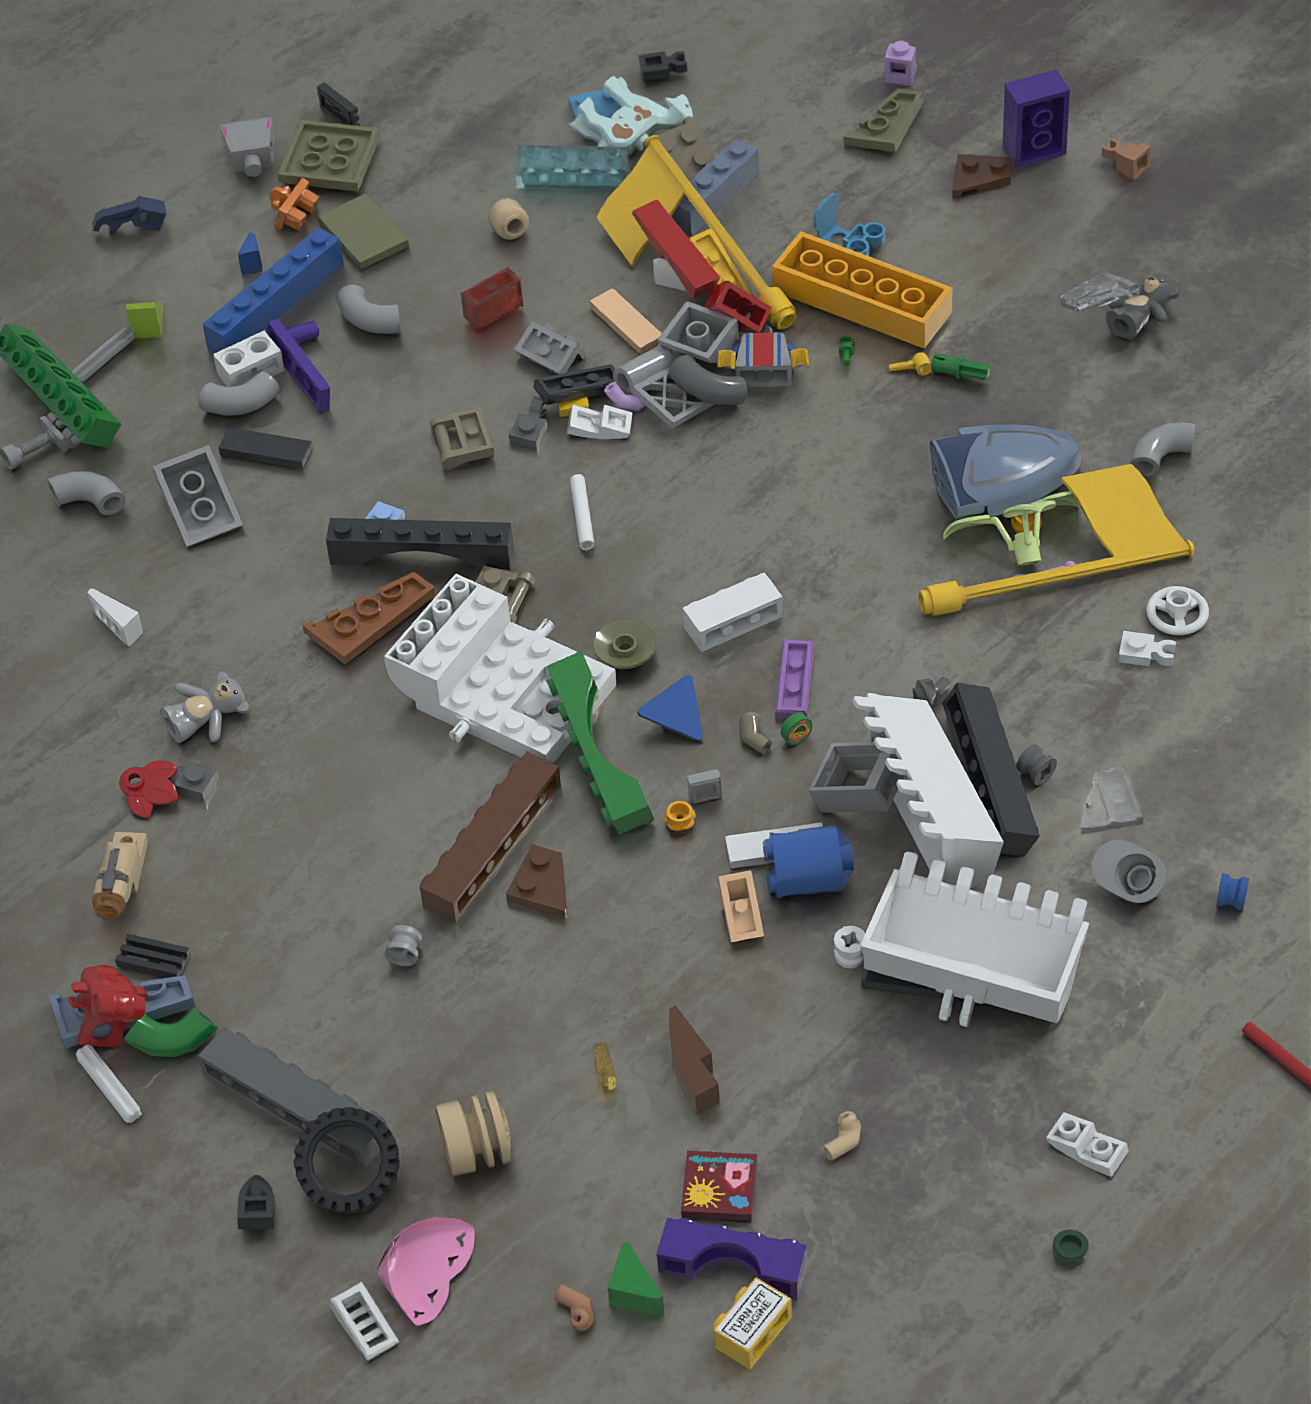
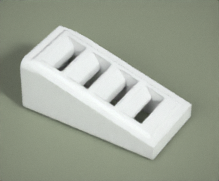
(117, 617)
(351, 1297)

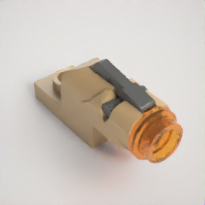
(119, 873)

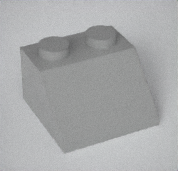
(700, 332)

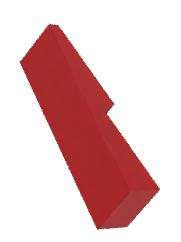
(675, 246)

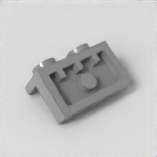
(548, 348)

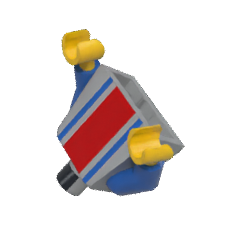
(764, 359)

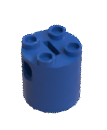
(808, 861)

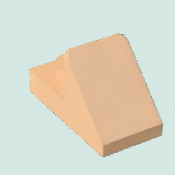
(740, 906)

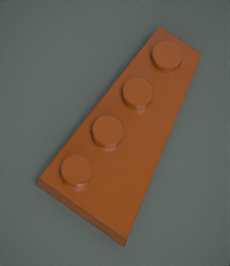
(360, 625)

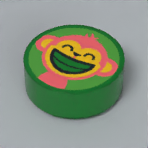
(796, 728)

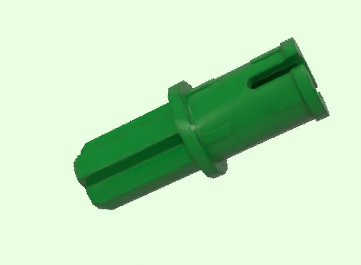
(960, 367)

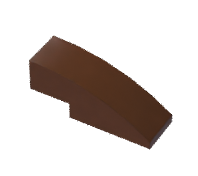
(692, 1064)

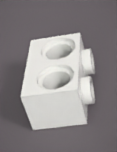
(247, 358)

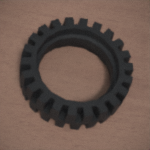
(312, 1136)

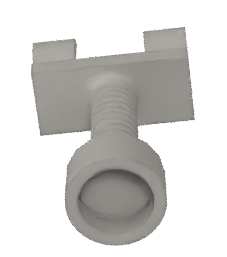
(51, 427)

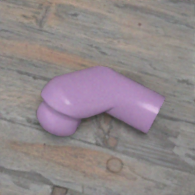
(622, 400)

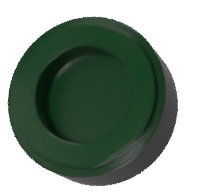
(1070, 1248)

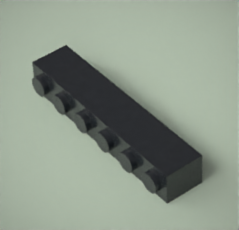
(991, 765)

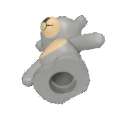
(203, 707)

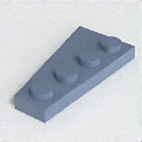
(164, 998)

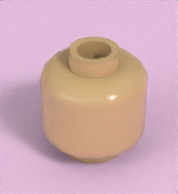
(508, 219)

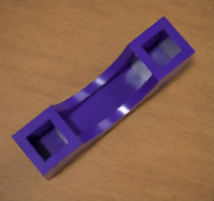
(692, 1246)

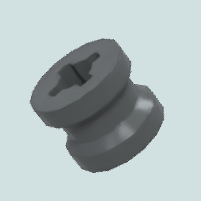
(1036, 764)

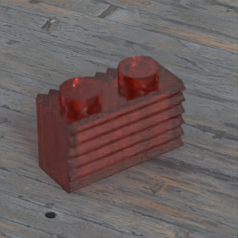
(492, 298)

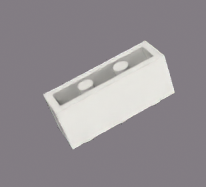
(732, 612)

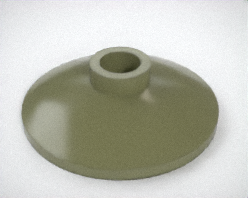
(624, 643)

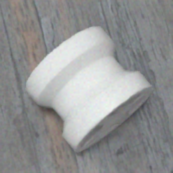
(850, 956)

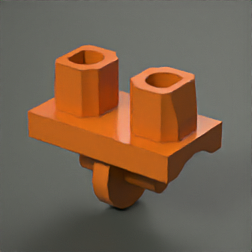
(289, 203)

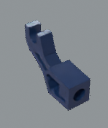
(142, 212)

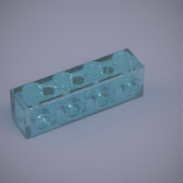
(571, 167)

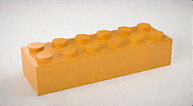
(862, 289)

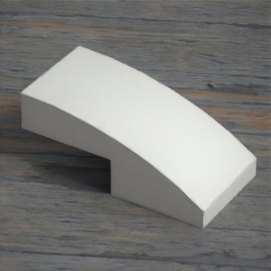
(607, 424)

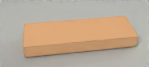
(626, 321)

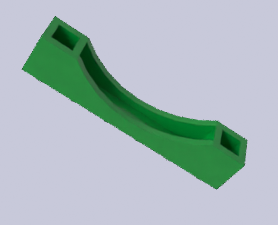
(622, 794)

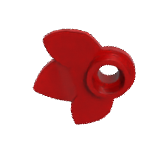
(152, 789)

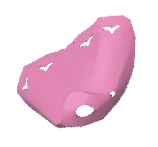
(422, 1265)

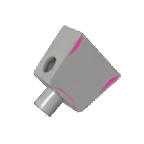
(249, 145)

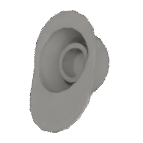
(1129, 871)

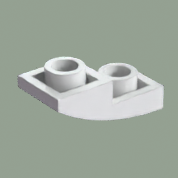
(1082, 1143)

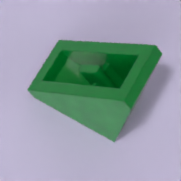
(632, 1285)

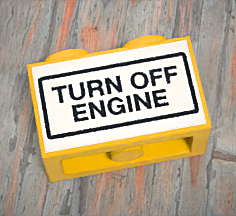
(752, 1323)

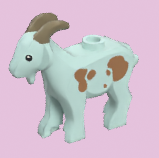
(632, 122)

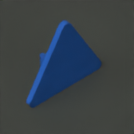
(675, 709)

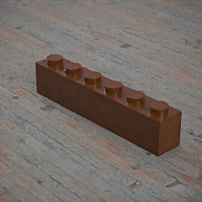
(490, 836)

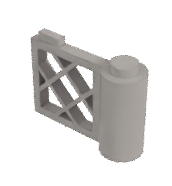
(651, 373)

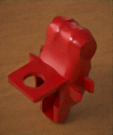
(106, 1000)

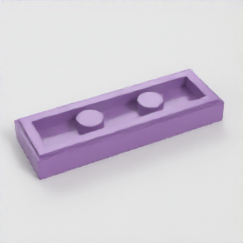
(794, 678)

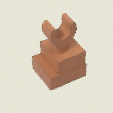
(1130, 159)

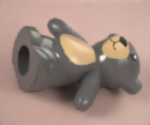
(1131, 314)

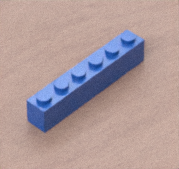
(274, 291)

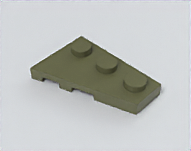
(889, 124)

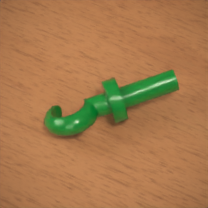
(846, 349)

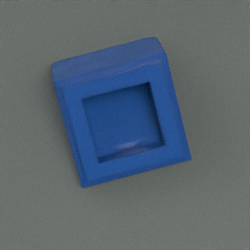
(249, 255)

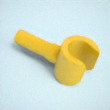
(919, 362)

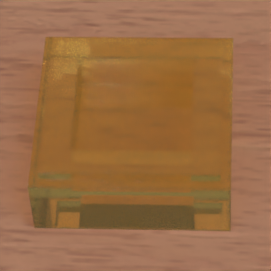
(604, 1066)

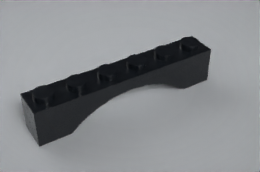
(478, 543)

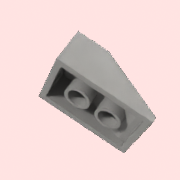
(197, 496)

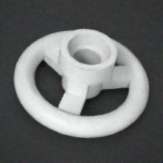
(1177, 603)

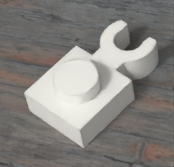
(1141, 649)

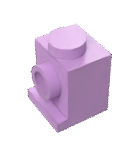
(900, 57)

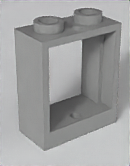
(849, 756)

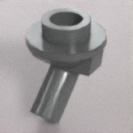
(928, 691)

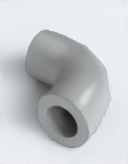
(367, 315)
(240, 398)
(1160, 442)
(87, 487)

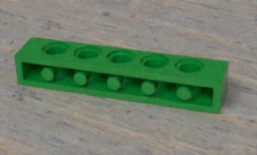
(57, 386)

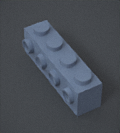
(719, 184)

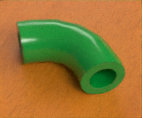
(173, 1038)

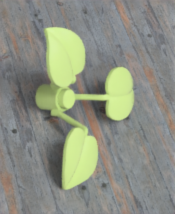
(1026, 543)

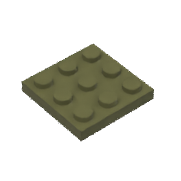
(329, 155)

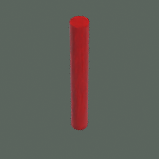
(1278, 1052)

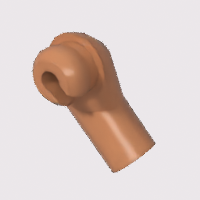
(579, 1304)

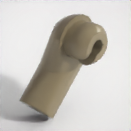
(749, 732)

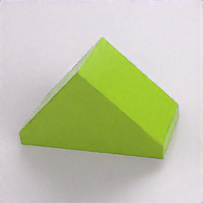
(145, 319)

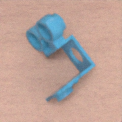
(858, 239)

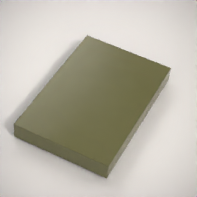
(363, 231)

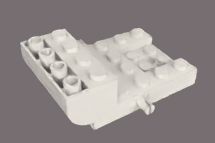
(486, 672)

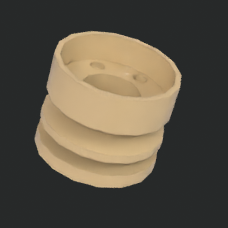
(473, 1133)

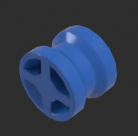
(1232, 891)

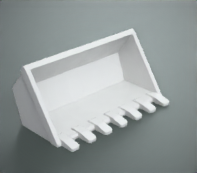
(935, 792)
(975, 942)

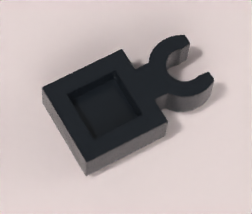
(659, 65)

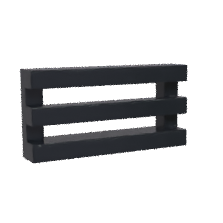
(337, 105)
(155, 952)

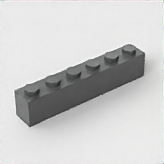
(284, 1092)

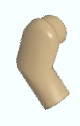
(847, 1138)

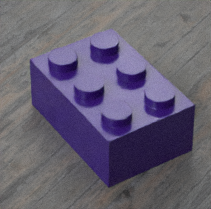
(1036, 118)

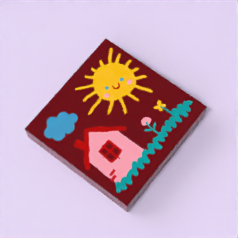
(719, 1185)

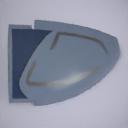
(1000, 466)

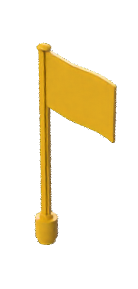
(661, 179)
(1121, 516)

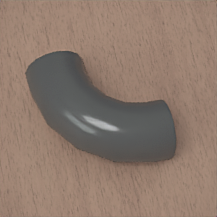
(707, 385)

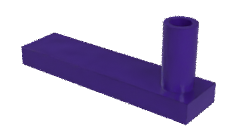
(298, 363)

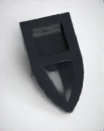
(255, 1204)

